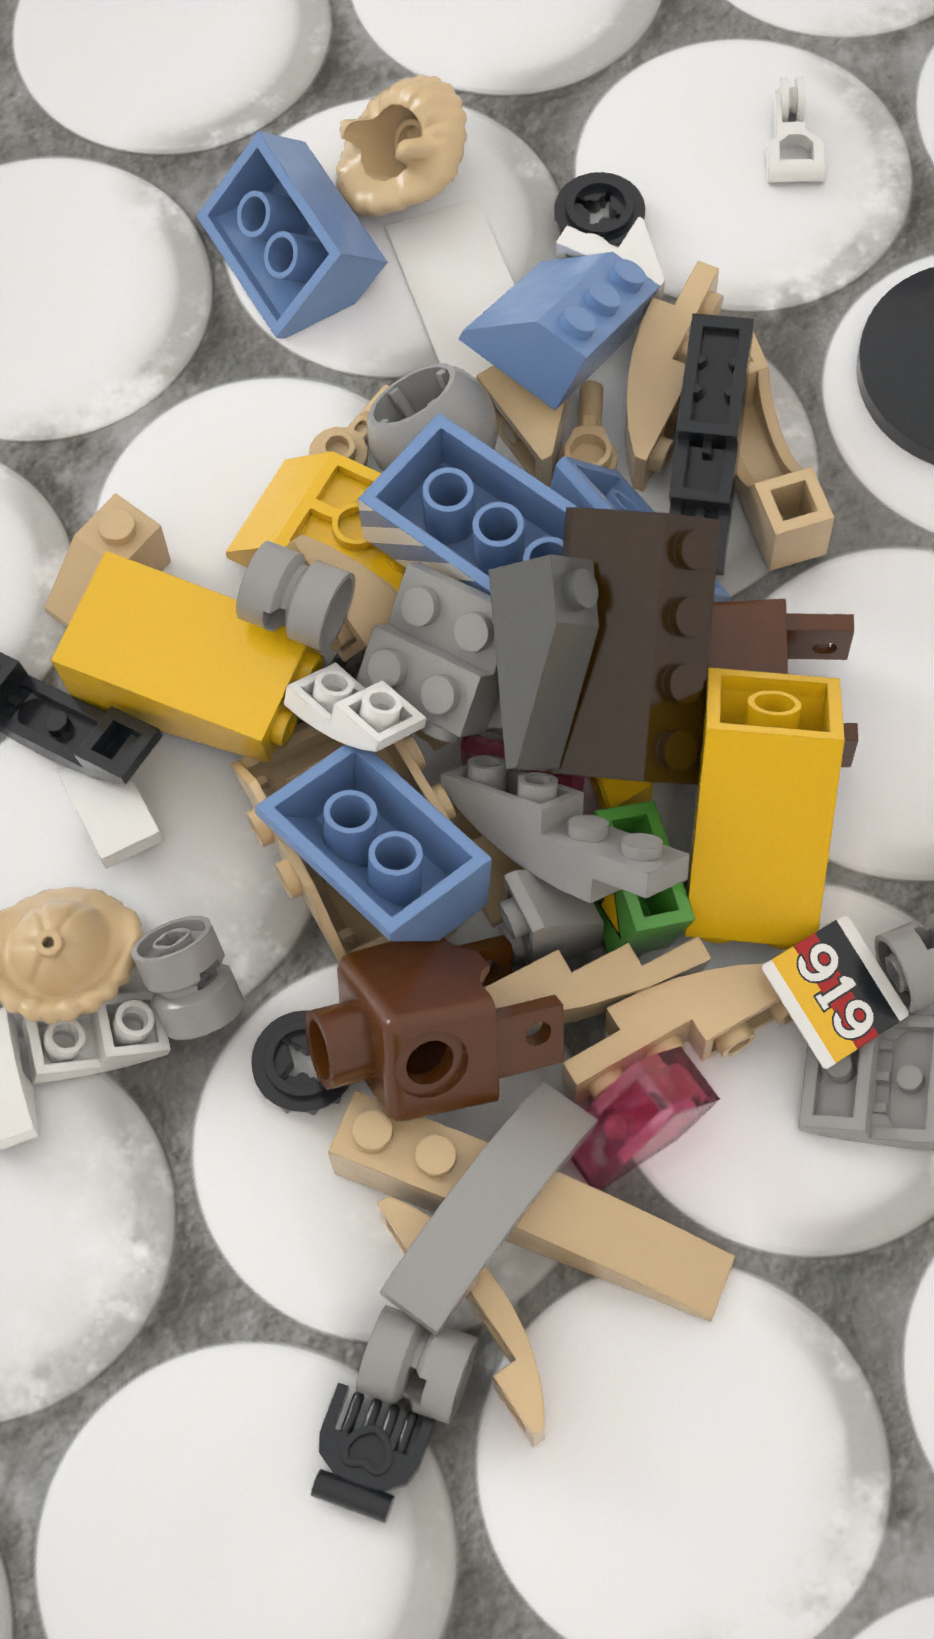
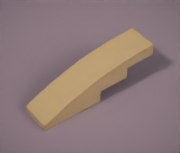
(597, 984)

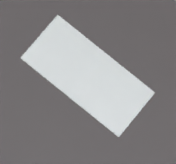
(451, 275)

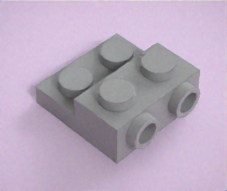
(437, 653)

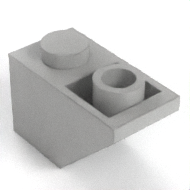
(546, 919)

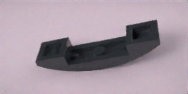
(70, 730)

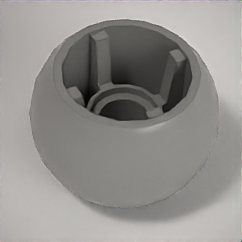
(417, 398)

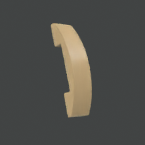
(518, 1382)

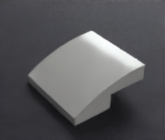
(876, 1092)

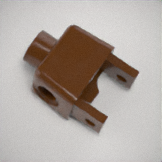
(764, 636)
(428, 1029)

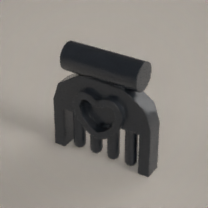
(364, 1459)

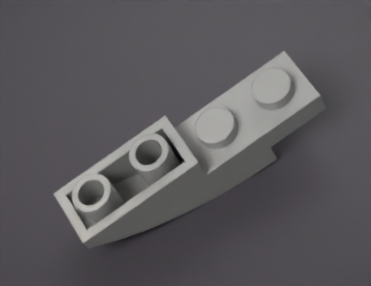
(547, 833)

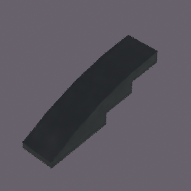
(711, 421)

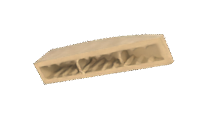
(566, 1222)

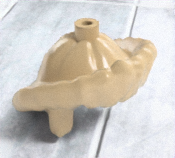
(402, 146)
(65, 953)

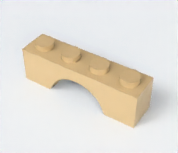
(776, 493)

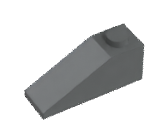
(543, 648)

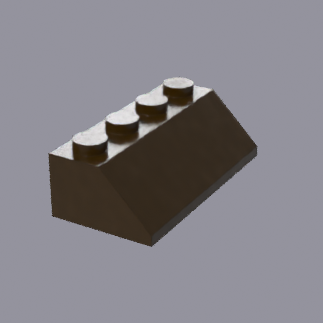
(652, 646)

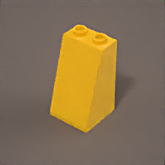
(181, 660)
(764, 806)

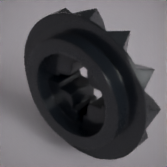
(591, 193)
(273, 1063)

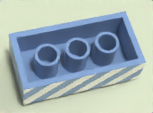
(460, 507)

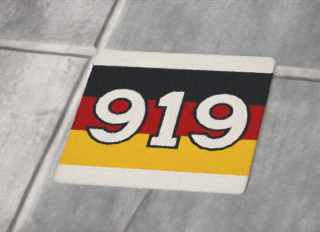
(835, 991)

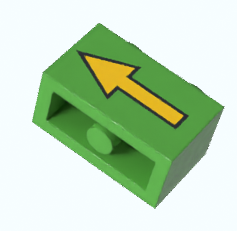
(636, 920)

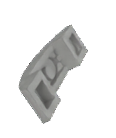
(486, 1206)

